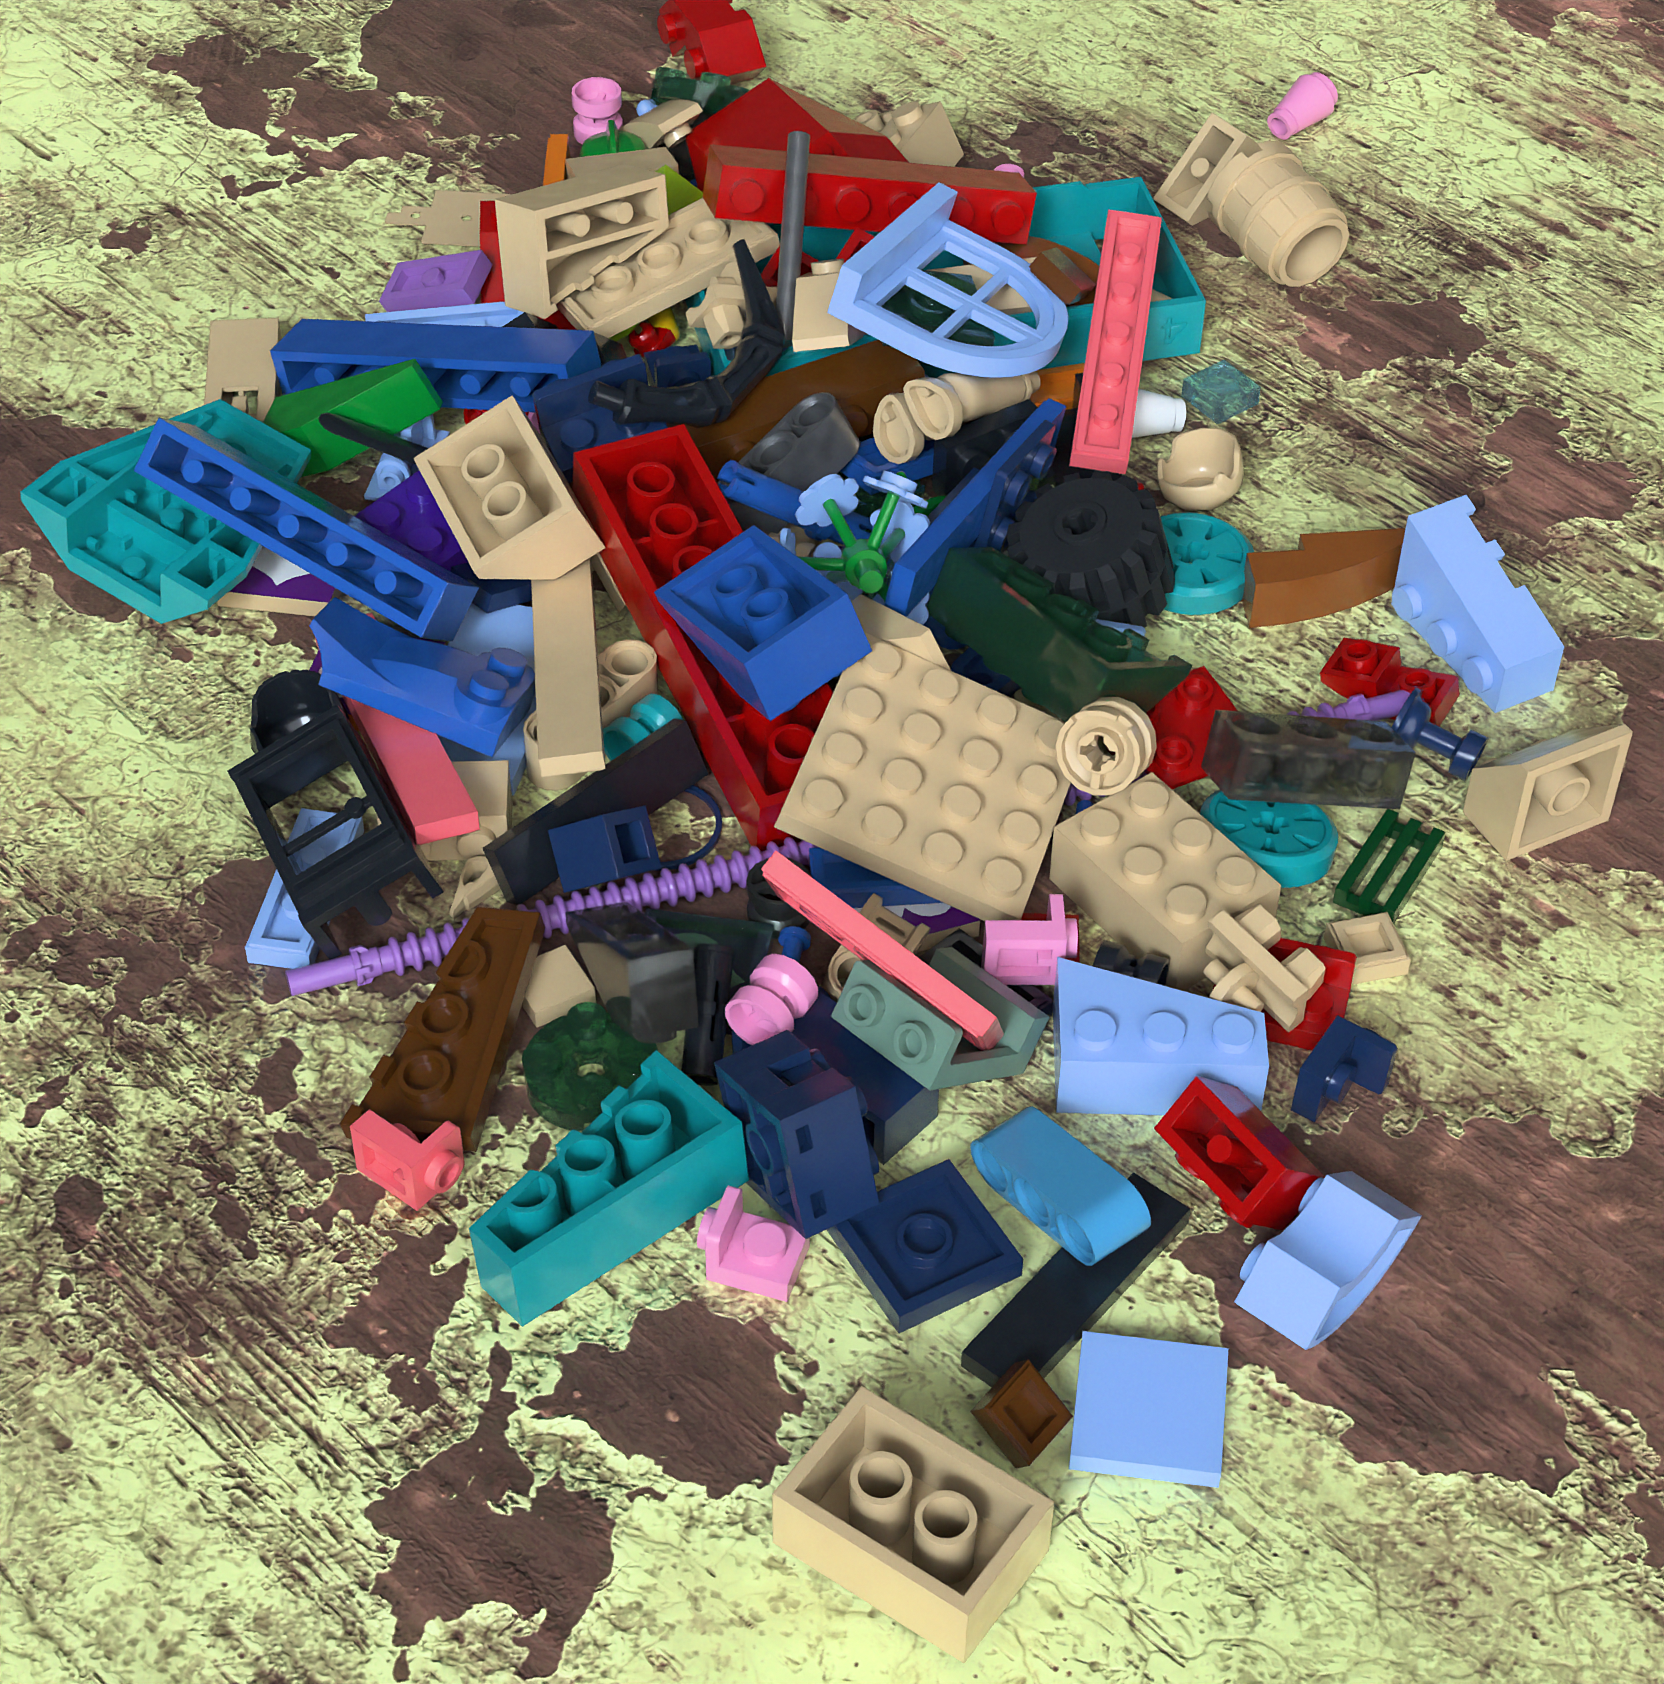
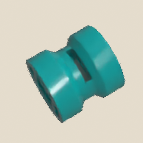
(645, 718)

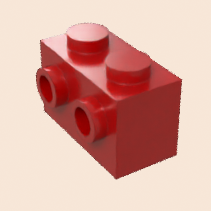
(1237, 1154)

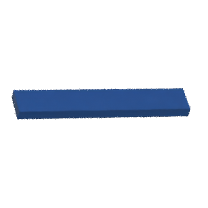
(960, 521)

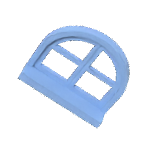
(897, 260)

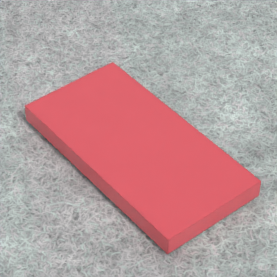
(873, 944)

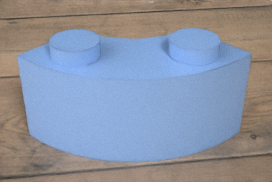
(1326, 1258)

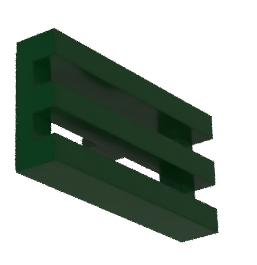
(1406, 837)

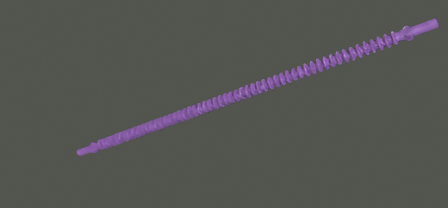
(366, 963)

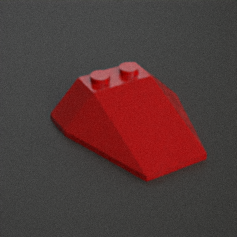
(770, 113)

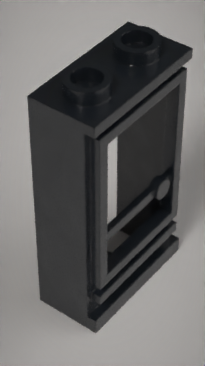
(359, 868)

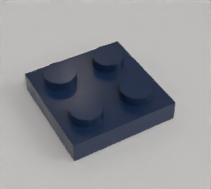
(927, 1247)

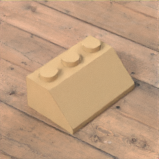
(508, 498)

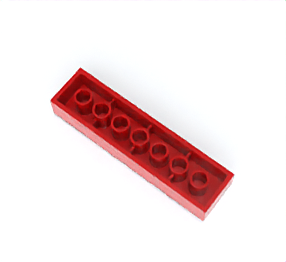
(657, 519)

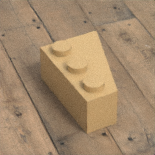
(573, 230)

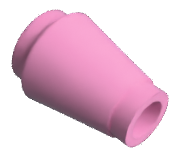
(1305, 103)

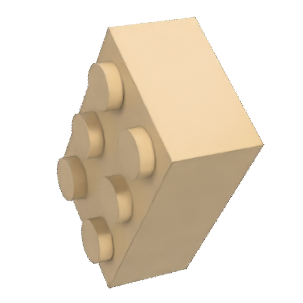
(1156, 875)
(912, 1523)

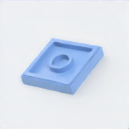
(1149, 1409)

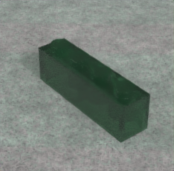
(1045, 639)

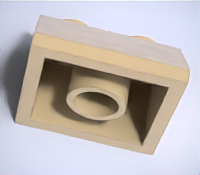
(1547, 789)

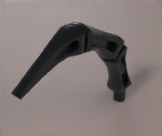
(718, 395)

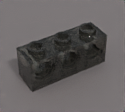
(1307, 760)

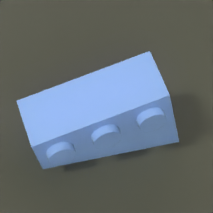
(1471, 611)
(1141, 1043)

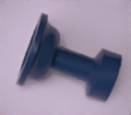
(1415, 727)

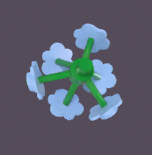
(862, 561)

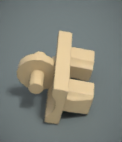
(723, 308)
(1251, 975)

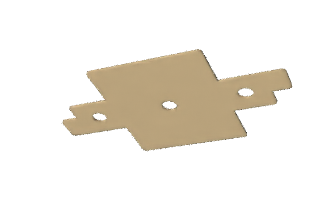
(444, 217)

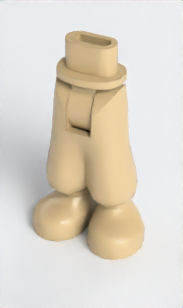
(939, 408)

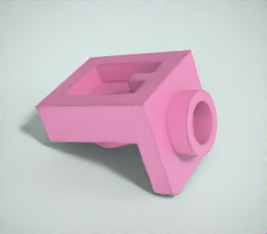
(1028, 950)
(750, 1249)

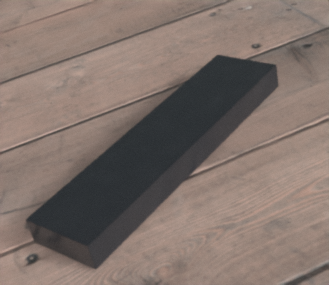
(641, 776)
(1070, 1297)

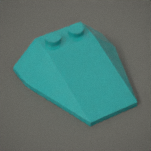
(143, 538)

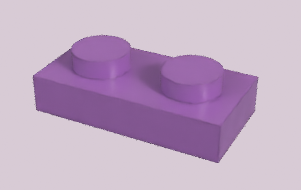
(436, 282)

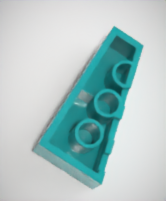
(610, 1191)

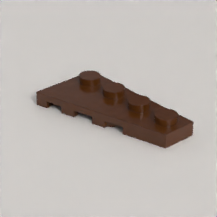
(461, 1032)

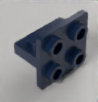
(574, 424)

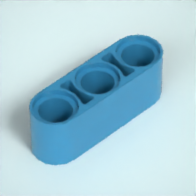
(1060, 1185)

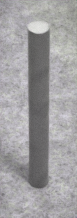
(792, 229)

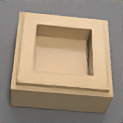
(1374, 943)
(556, 986)

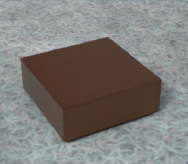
(1061, 276)
(1021, 1414)

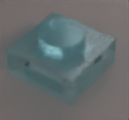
(1220, 391)

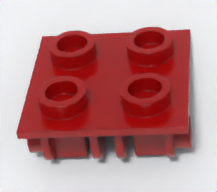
(1183, 727)

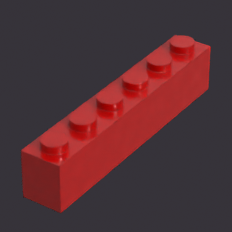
(865, 192)

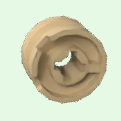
(1125, 732)

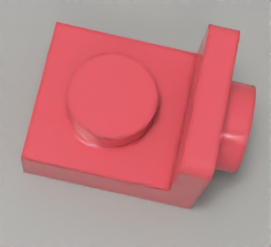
(401, 1163)

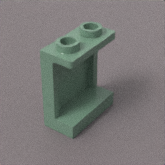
(927, 1041)

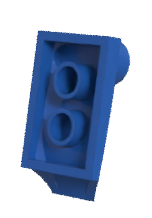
(422, 681)

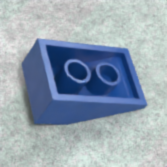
(766, 621)

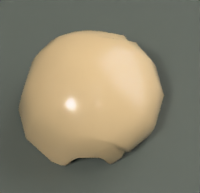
(1202, 469)

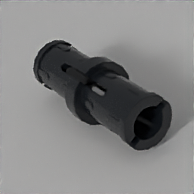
(706, 1043)

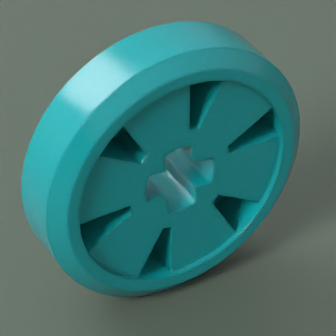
(1217, 560)
(1285, 839)

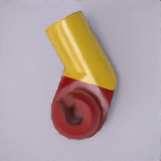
(656, 334)

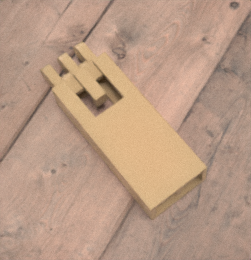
(242, 362)

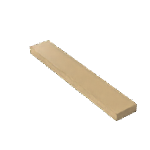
(567, 674)

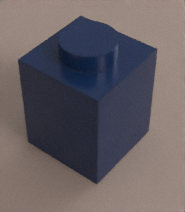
(604, 848)

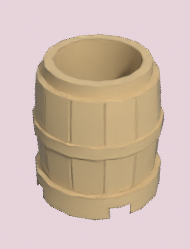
(1279, 215)

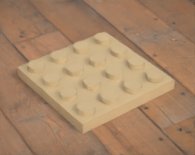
(931, 783)

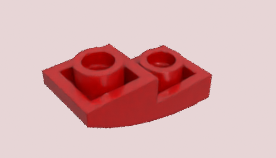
(1377, 670)

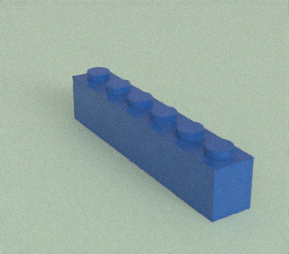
(463, 362)
(306, 530)

